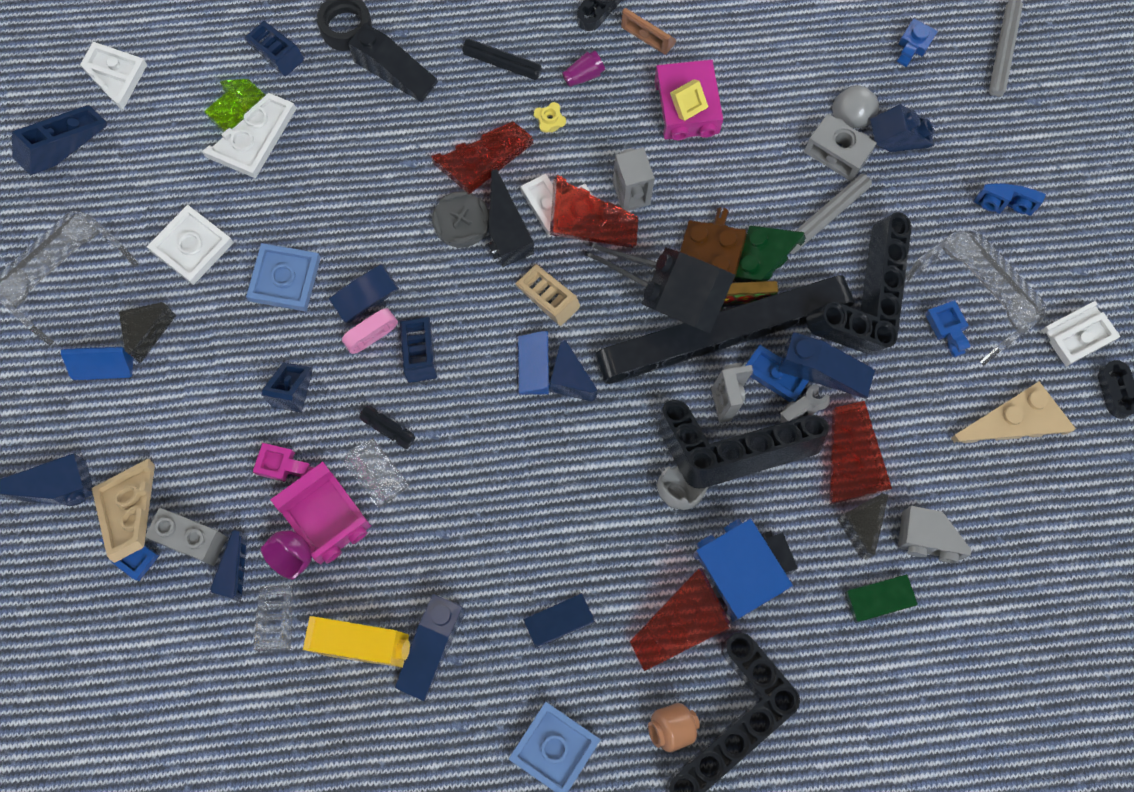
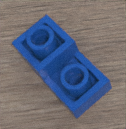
(998, 196)

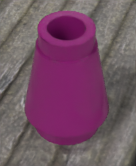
(584, 69)

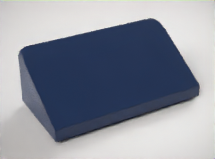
(559, 621)

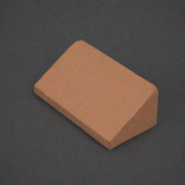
(647, 32)

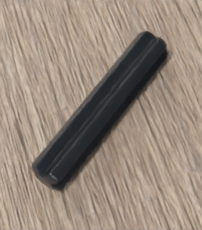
(502, 59)

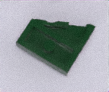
(765, 252)

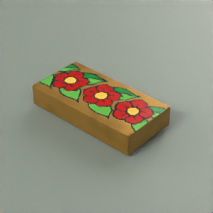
(750, 291)

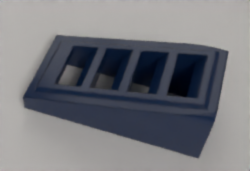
(275, 48)
(422, 367)
(230, 572)

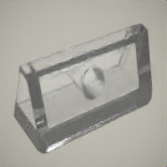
(375, 472)

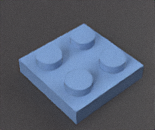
(283, 277)
(554, 749)

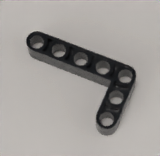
(879, 318)
(737, 456)
(741, 726)

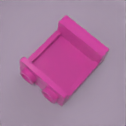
(672, 76)
(322, 513)

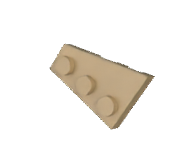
(124, 509)

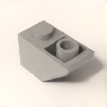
(931, 533)

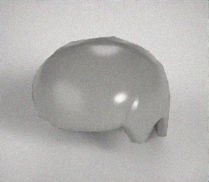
(856, 106)
(676, 491)

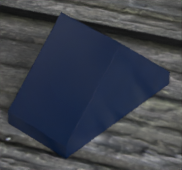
(570, 377)
(288, 387)

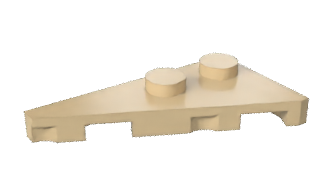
(1027, 414)

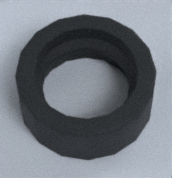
(332, 8)

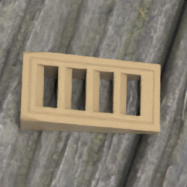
(561, 307)

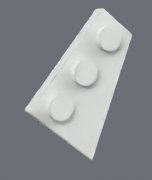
(253, 139)

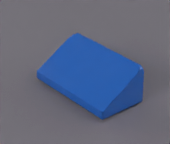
(97, 363)
(533, 363)

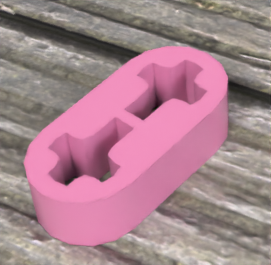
(369, 331)

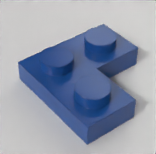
(765, 371)

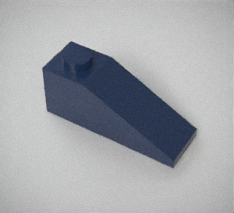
(54, 139)
(825, 365)
(55, 482)
(429, 646)

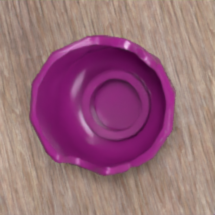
(287, 553)

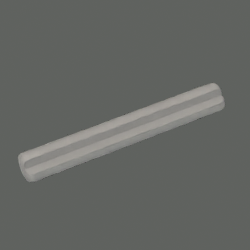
(1005, 48)
(833, 208)

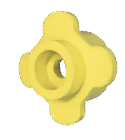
(550, 125)

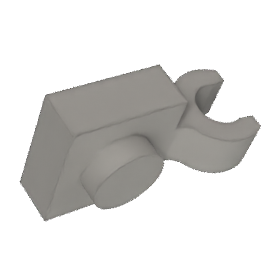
(805, 405)

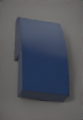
(364, 293)

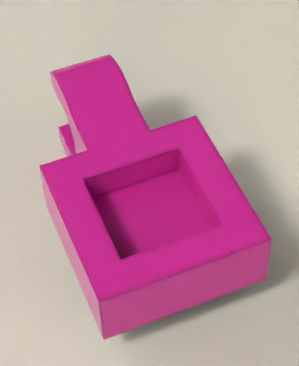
(277, 462)

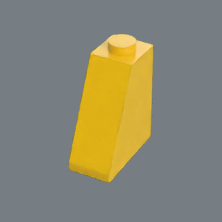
(356, 642)

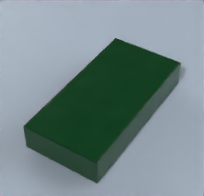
(881, 598)

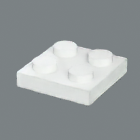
(190, 244)

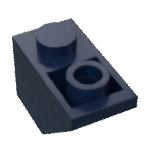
(902, 130)

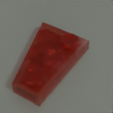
(472, 163)
(587, 218)
(855, 456)
(681, 623)

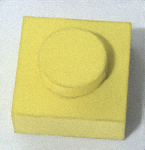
(689, 99)

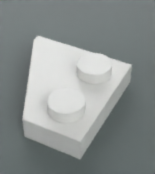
(113, 71)

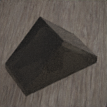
(143, 328)
(864, 525)

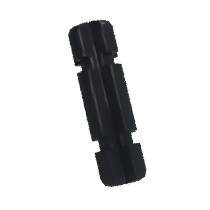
(387, 426)

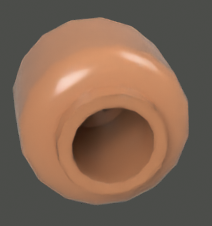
(673, 727)

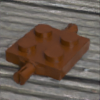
(715, 242)

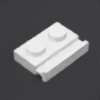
(1080, 333)

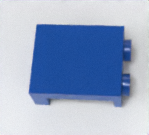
(742, 568)

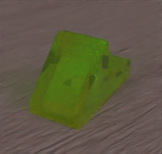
(238, 99)

